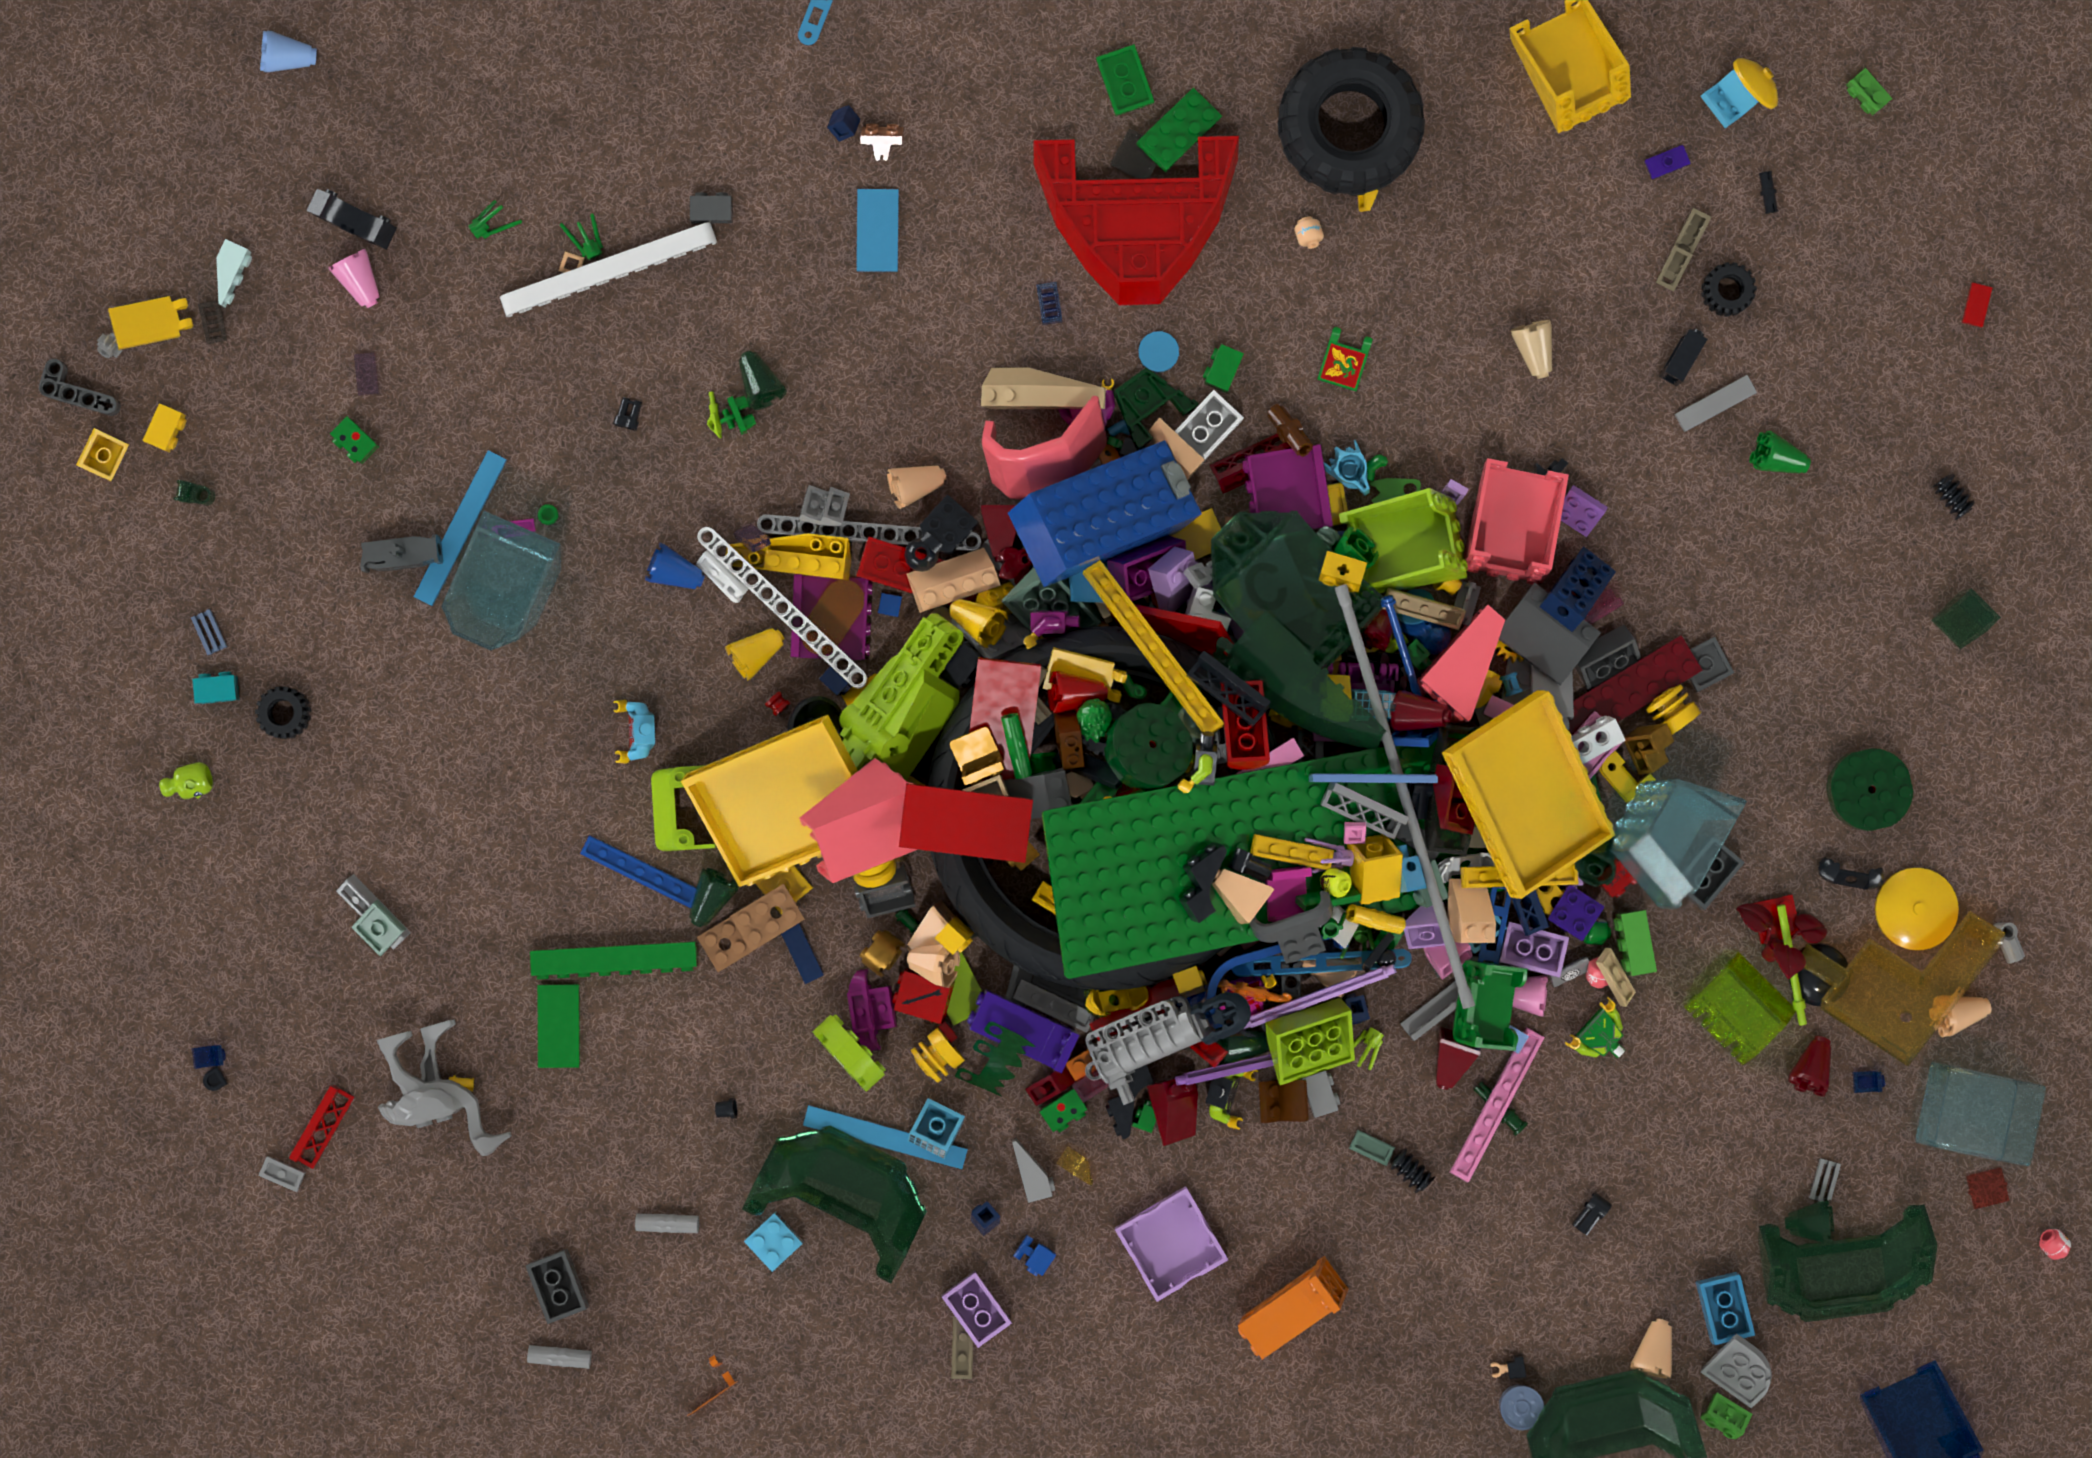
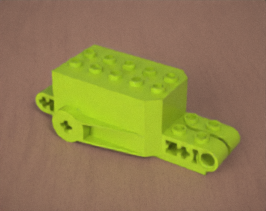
(905, 701)

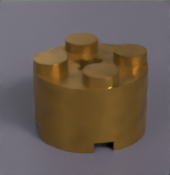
(882, 952)

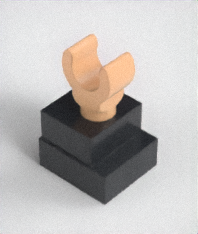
(1514, 1368)

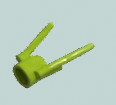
(1372, 1039)

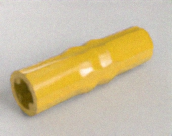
(1375, 919)

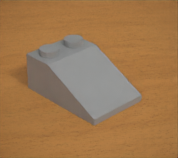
(1034, 1177)

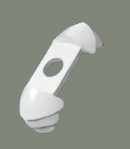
(1451, 865)

